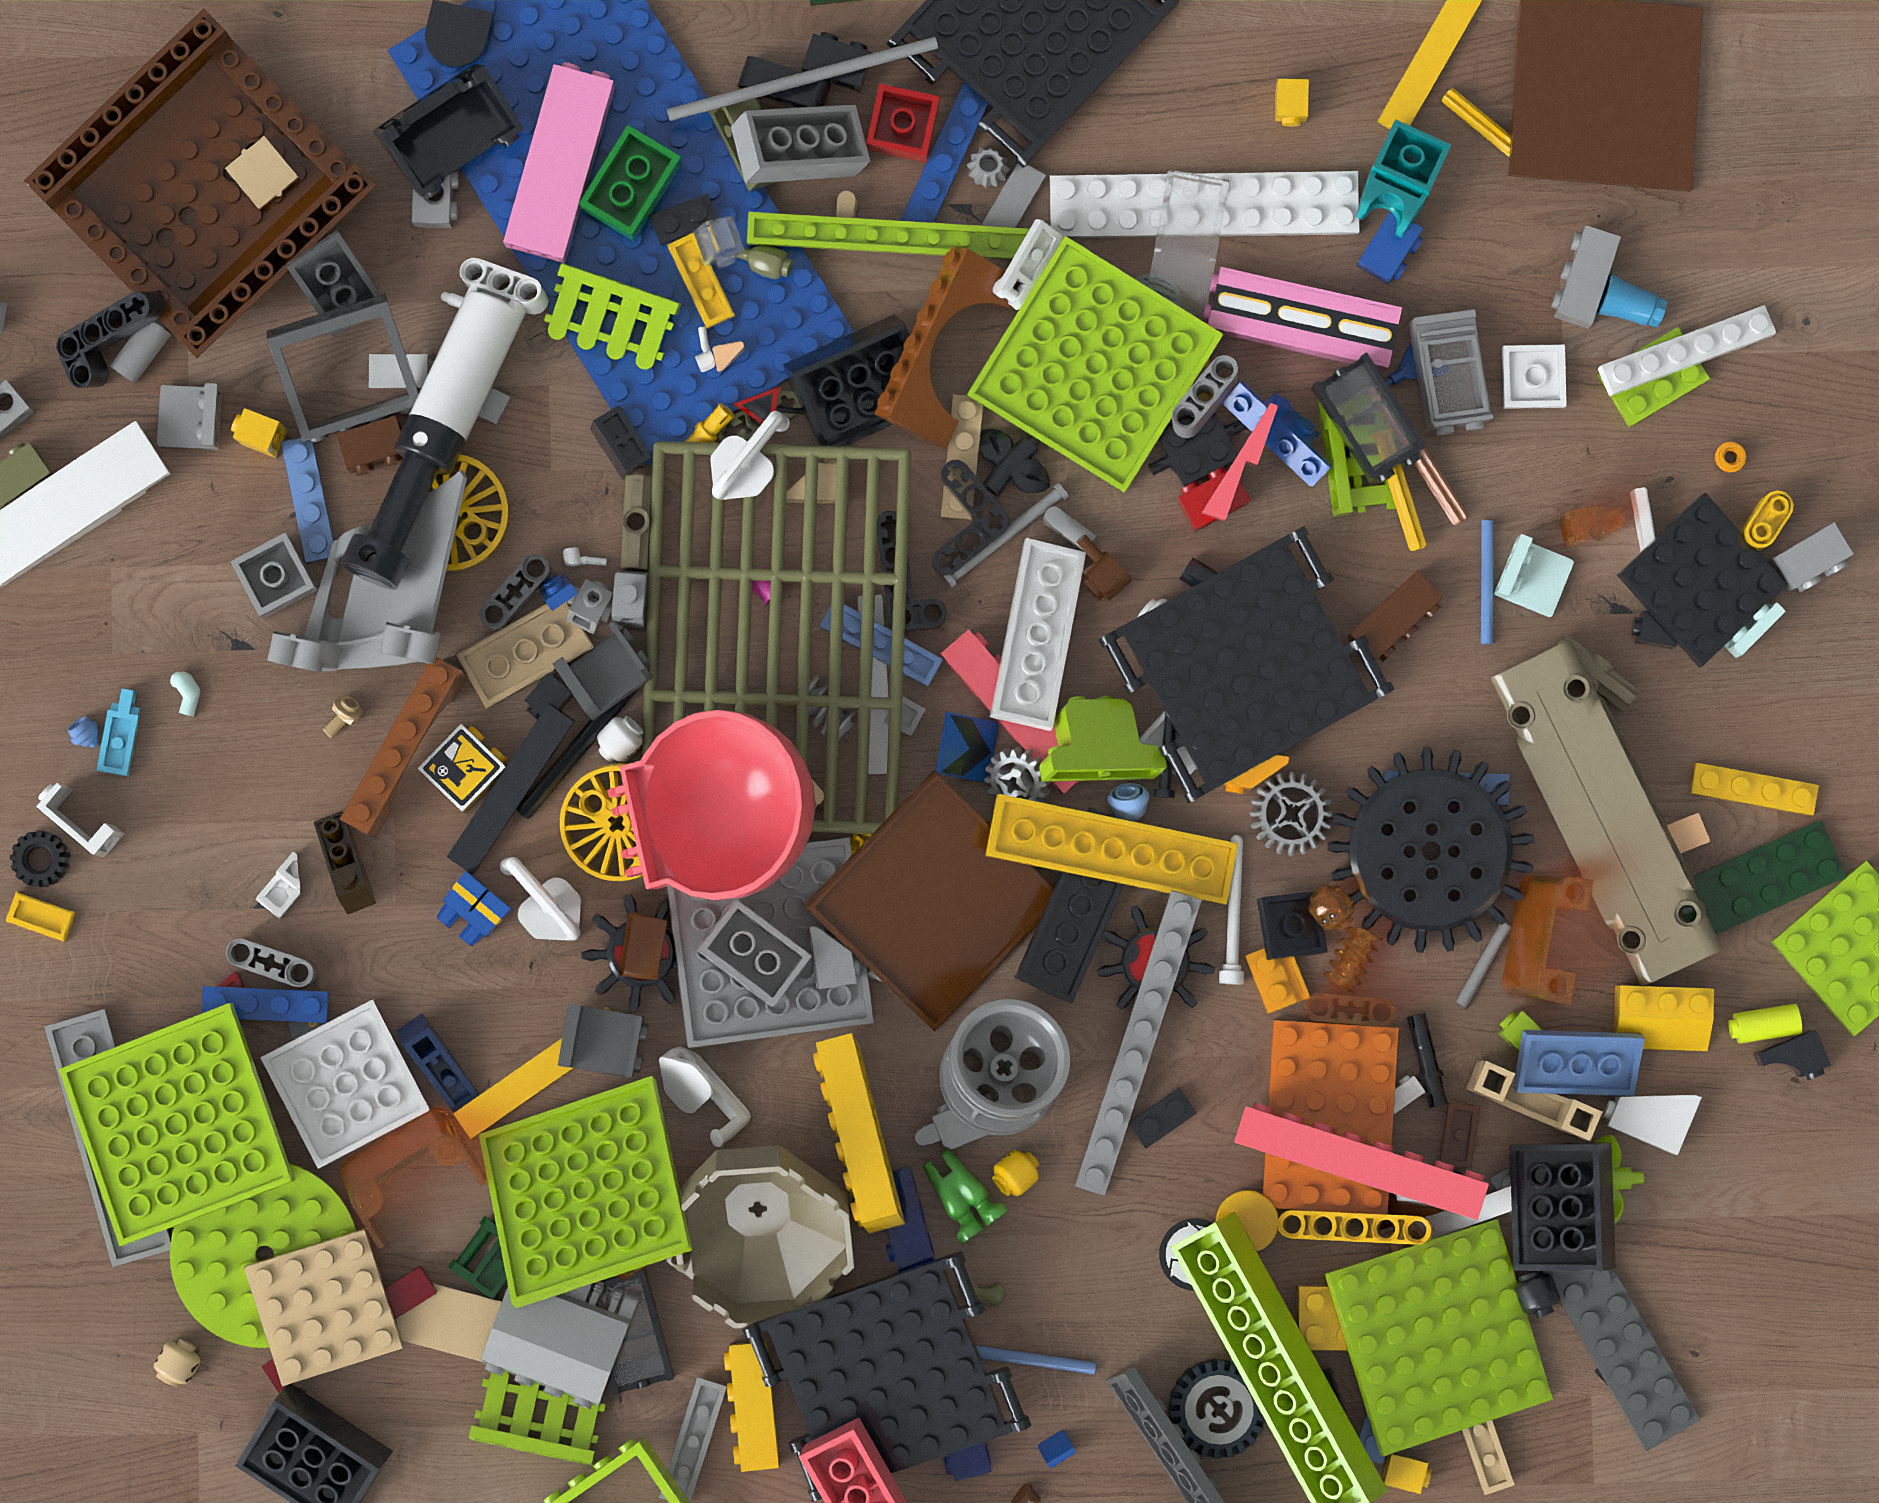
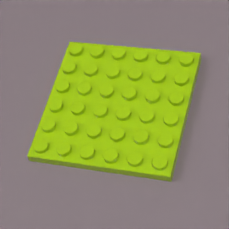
(1094, 364)
(176, 1124)
(584, 1192)
(1438, 1337)

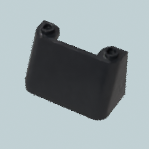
(448, 129)

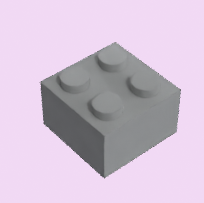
(1805, 561)
(274, 576)

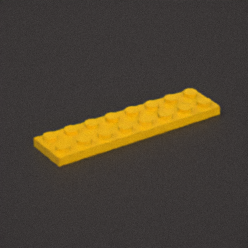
(1111, 849)

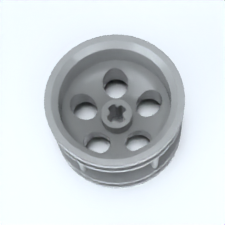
(1028, 1031)

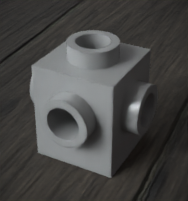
(590, 606)

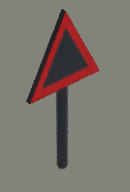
(763, 403)

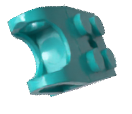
(1403, 174)

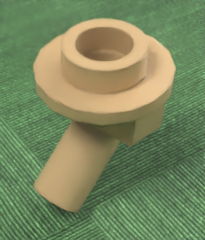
(347, 711)

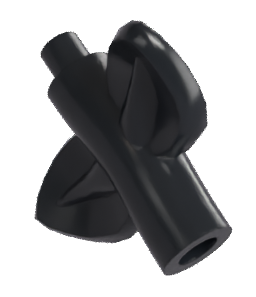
(1012, 463)

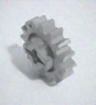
(1016, 779)

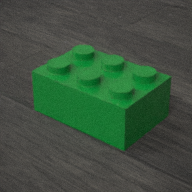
(630, 183)

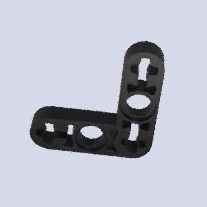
(977, 527)

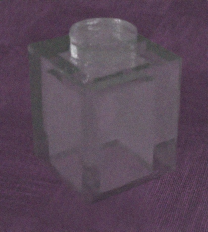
(719, 241)

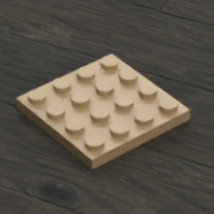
(323, 1307)

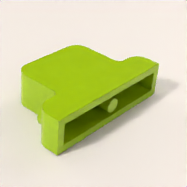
(1099, 743)

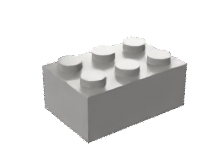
(753, 953)

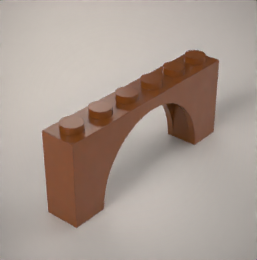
(909, 396)
(375, 793)

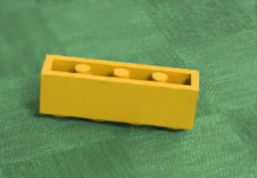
(753, 1410)

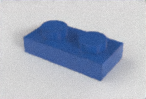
(557, 591)

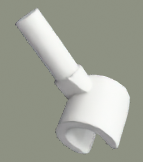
(706, 359)
(572, 558)

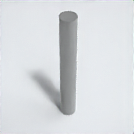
(1483, 965)

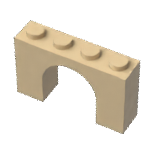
(1551, 1109)

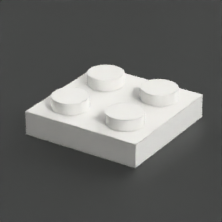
(1534, 376)

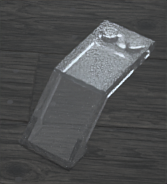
(1188, 240)

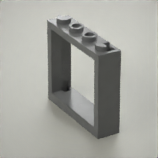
(329, 322)

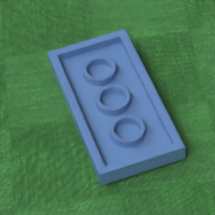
(1578, 1062)

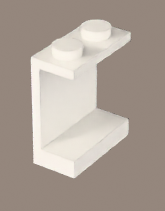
(99, 844)

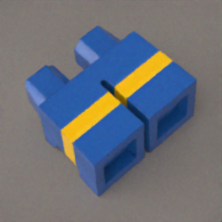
(485, 915)

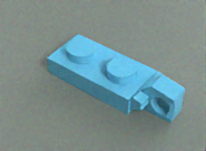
(119, 735)

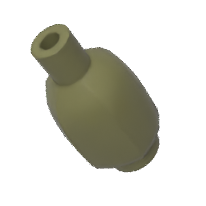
(767, 261)

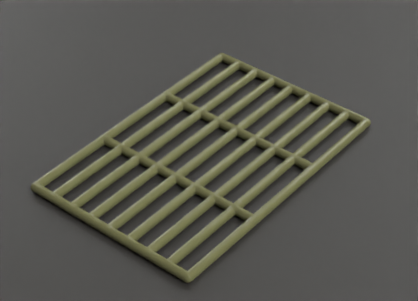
(777, 575)

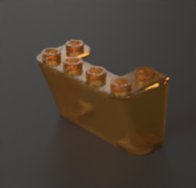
(1531, 935)

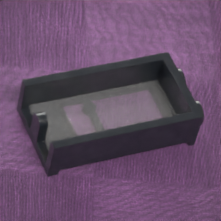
(1369, 419)
(643, 1353)

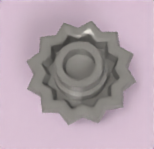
(988, 167)

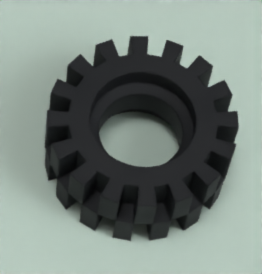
(21, 853)

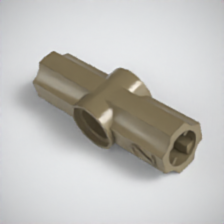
(636, 502)
(1607, 681)

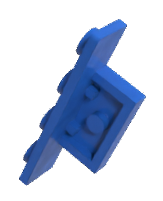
(1289, 433)

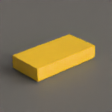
(40, 916)

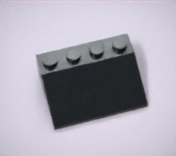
(845, 379)
(1562, 1206)
(312, 1452)

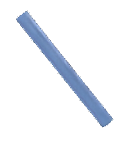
(1487, 577)
(1036, 1360)

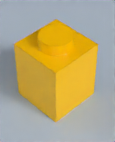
(1291, 101)
(1406, 1473)

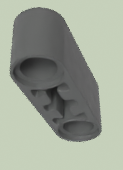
(514, 580)

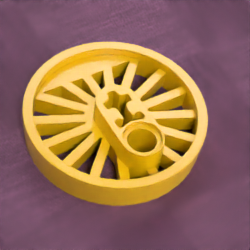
(467, 515)
(601, 818)

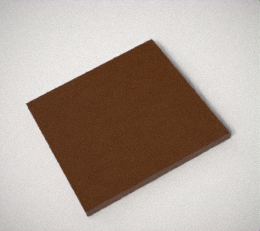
(1606, 93)
(929, 903)

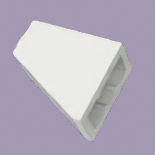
(1653, 1119)

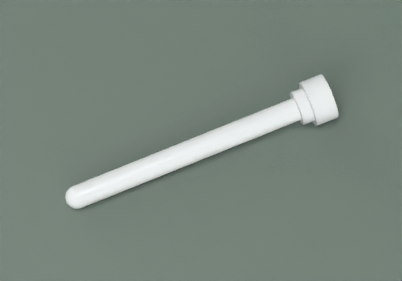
(1231, 970)

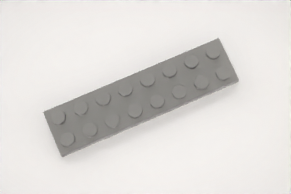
(70, 1043)

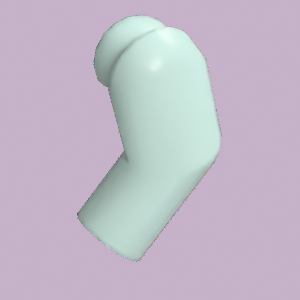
(188, 689)

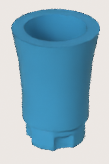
(1631, 303)

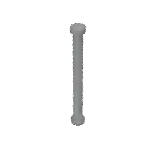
(1013, 528)

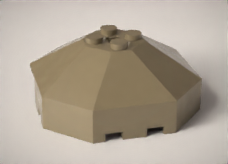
(770, 1260)

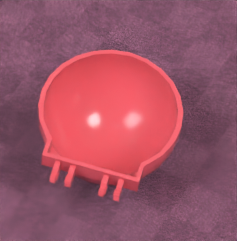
(717, 806)

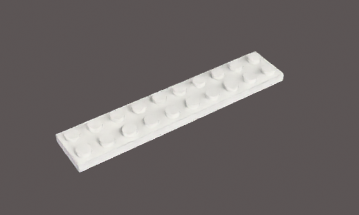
(1253, 207)

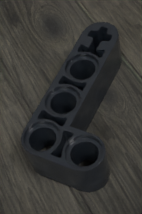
(112, 330)
(915, 608)

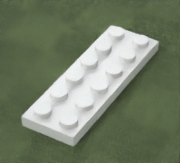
(1038, 634)

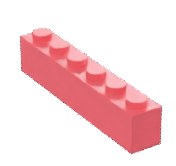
(980, 672)

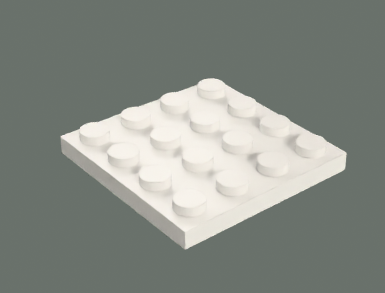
(345, 1084)

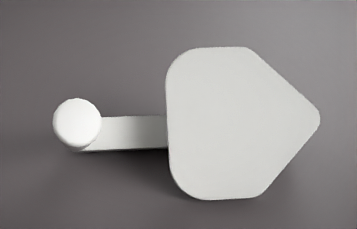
(740, 467)
(551, 908)
(692, 1082)

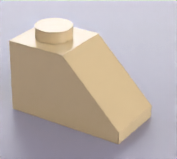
(826, 485)

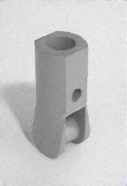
(1066, 526)

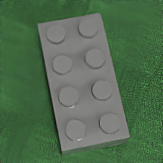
(800, 143)

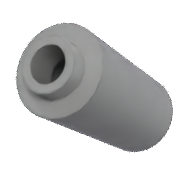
(140, 350)

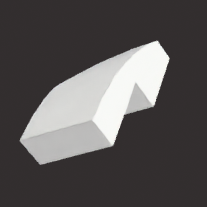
(282, 889)

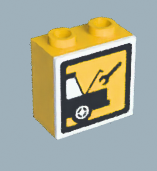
(464, 767)

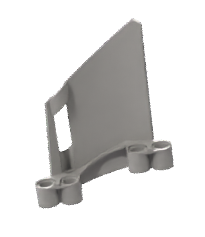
(381, 623)

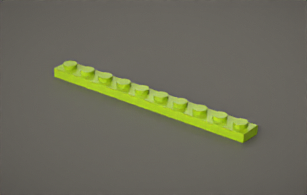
(882, 235)

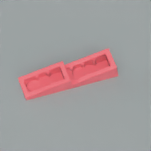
(1250, 453)

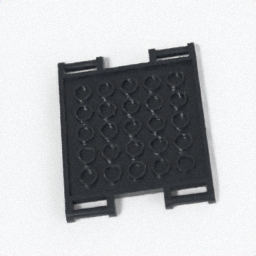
(1030, 56)
(1246, 664)
(894, 1360)

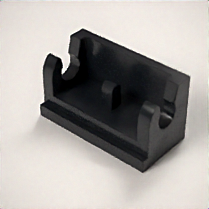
(620, 441)

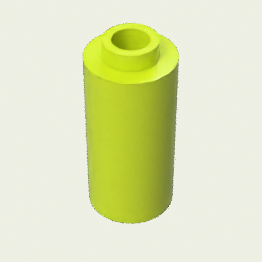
(1766, 1023)

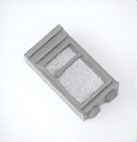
(1450, 372)

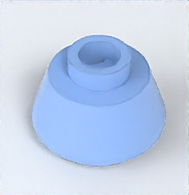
(1128, 801)

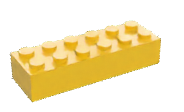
(859, 1132)

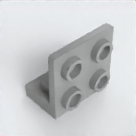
(190, 416)

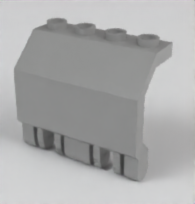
(560, 1342)

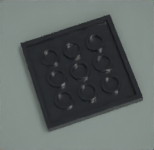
(1701, 580)

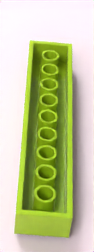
(1277, 1365)

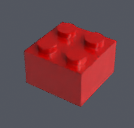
(903, 123)

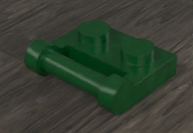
(490, 1273)

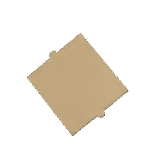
(261, 173)

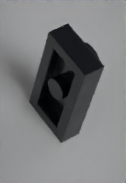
(682, 219)
(1162, 1118)

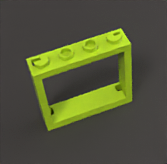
(607, 1465)

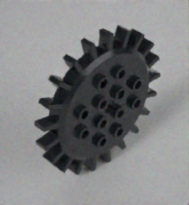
(1431, 793)

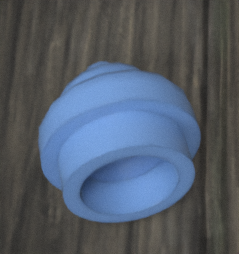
(84, 732)

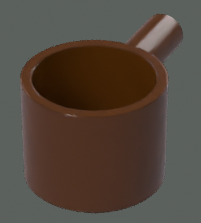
(1105, 574)

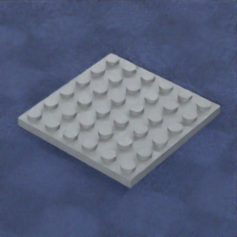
(724, 1010)

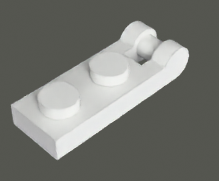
(1028, 263)

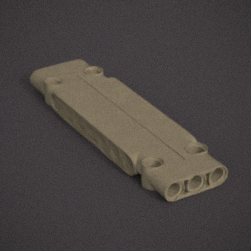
(1606, 813)

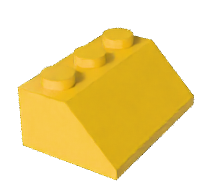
(1666, 1016)

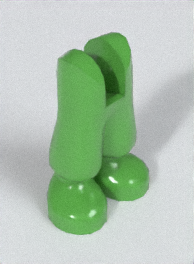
(960, 1192)

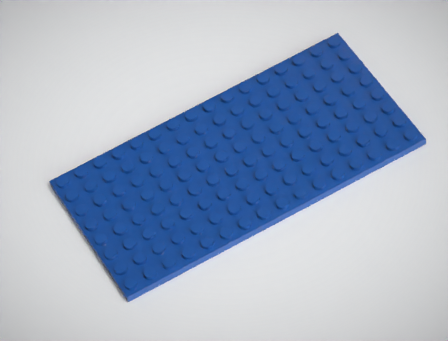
(626, 40)

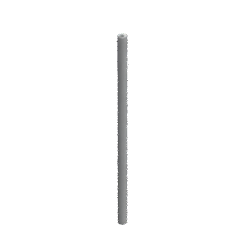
(802, 78)

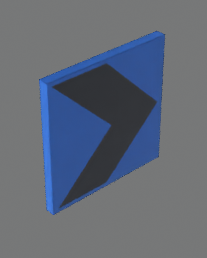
(966, 747)

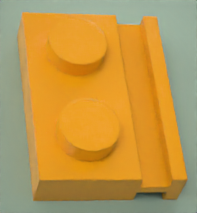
(1276, 980)

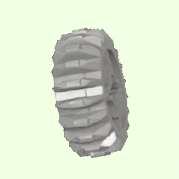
(1269, 829)

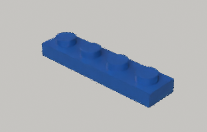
(269, 1003)

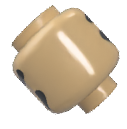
(177, 1363)

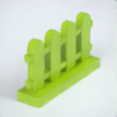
(627, 315)
(1342, 497)
(522, 1423)

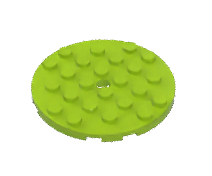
(214, 1248)

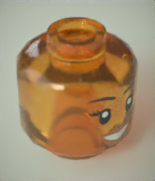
(1331, 907)

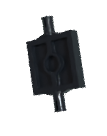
(1198, 455)

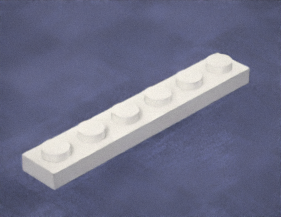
(1687, 350)

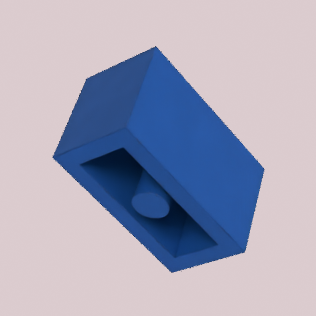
(1387, 251)

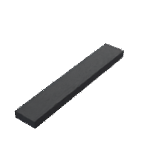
(511, 788)

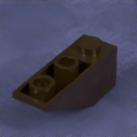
(344, 863)

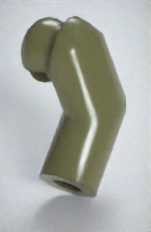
(990, 1295)

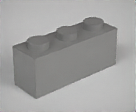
(1585, 276)

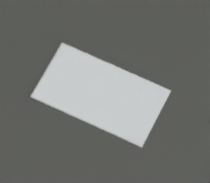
(385, 371)

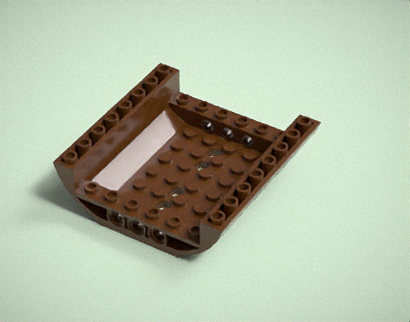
(166, 150)

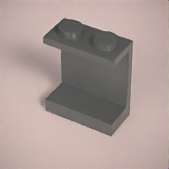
(605, 672)
(602, 1041)

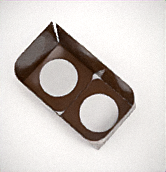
(642, 947)

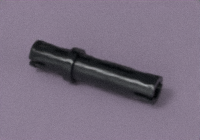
(1427, 1060)

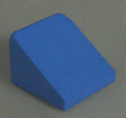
(1056, 1448)

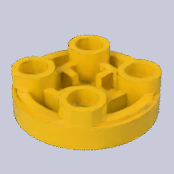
(1255, 1214)

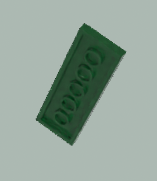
(1767, 877)

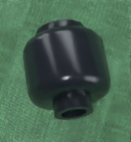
(1537, 1293)

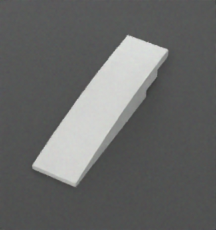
(77, 500)

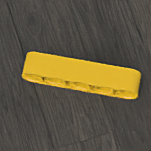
(1340, 1227)

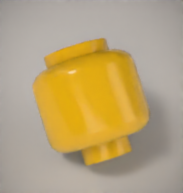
(1016, 1173)

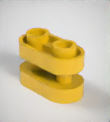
(1767, 519)

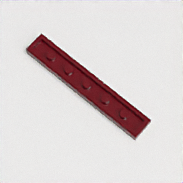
(402, 1296)

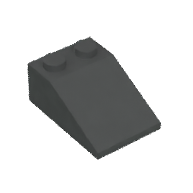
(331, 276)

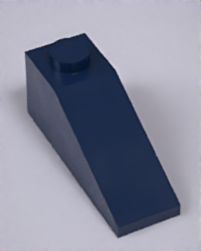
(437, 1062)

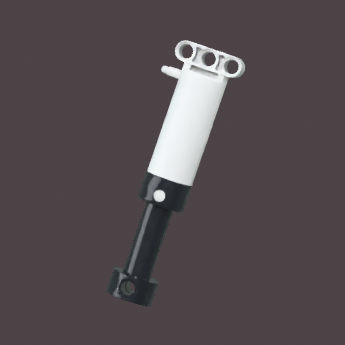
(445, 410)

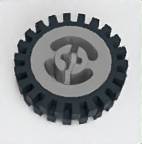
(1195, 1429)

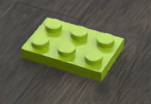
(1652, 396)

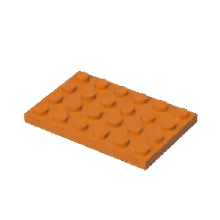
(1339, 1080)

